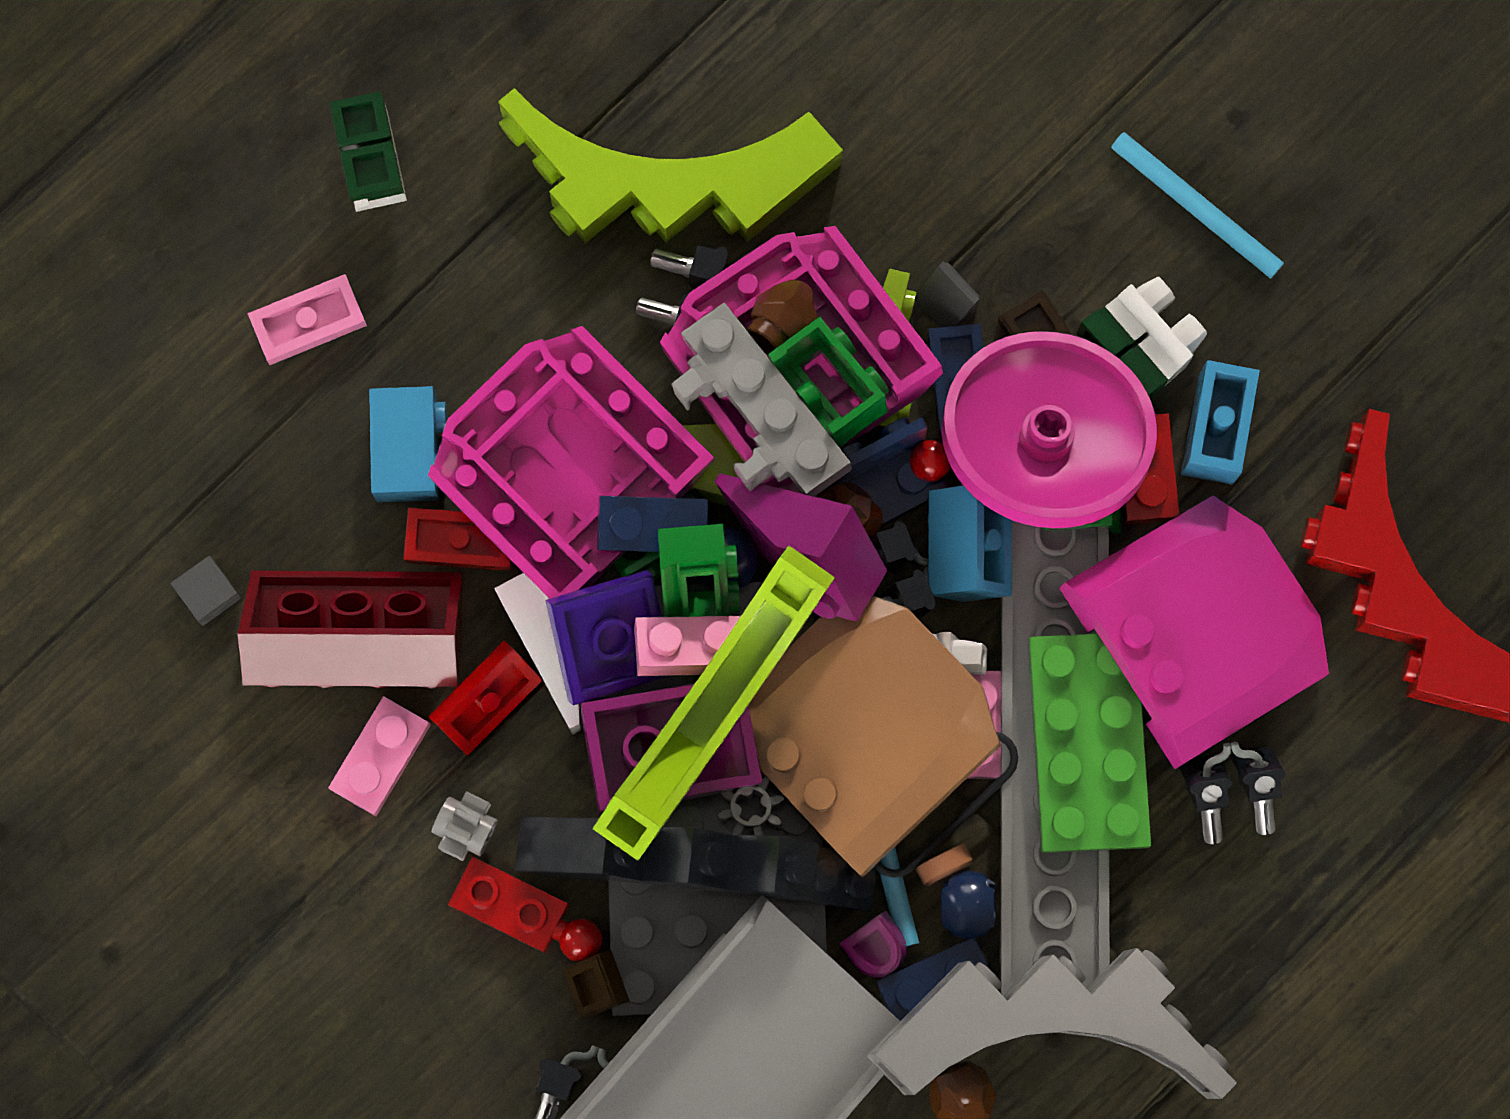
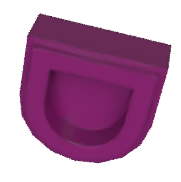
(876, 947)

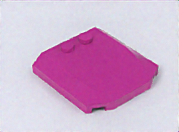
(843, 297)
(548, 442)
(1203, 626)

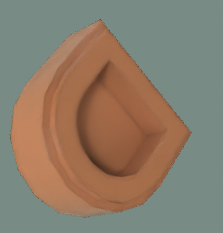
(944, 865)

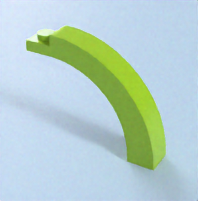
(714, 703)

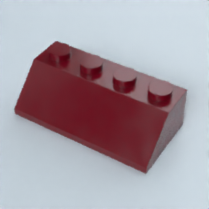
(351, 629)

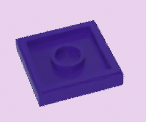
(597, 635)

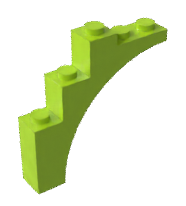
(668, 194)

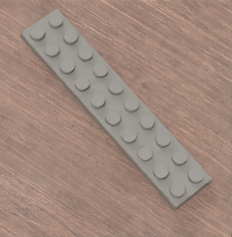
(1045, 898)

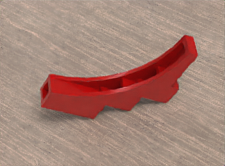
(1396, 603)

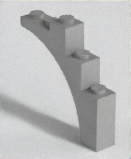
(1118, 1006)

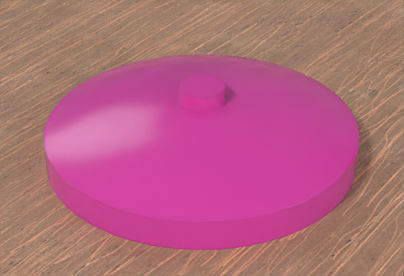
(1049, 429)

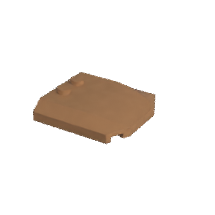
(870, 728)

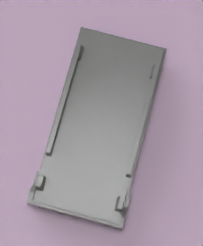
(749, 1035)

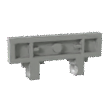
(787, 433)

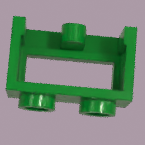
(838, 351)
(698, 553)

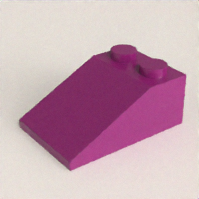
(817, 529)
(626, 726)

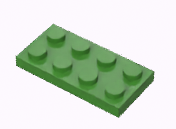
(1086, 748)

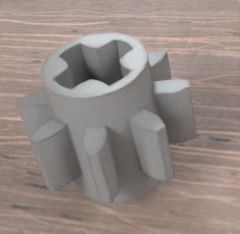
(755, 822)
(464, 826)

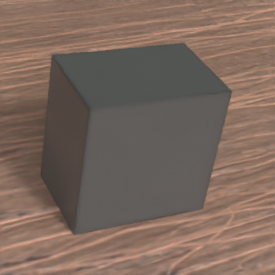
(205, 590)

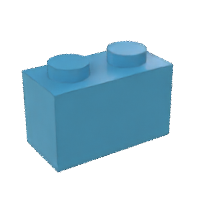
(1220, 422)
(404, 442)
(967, 547)

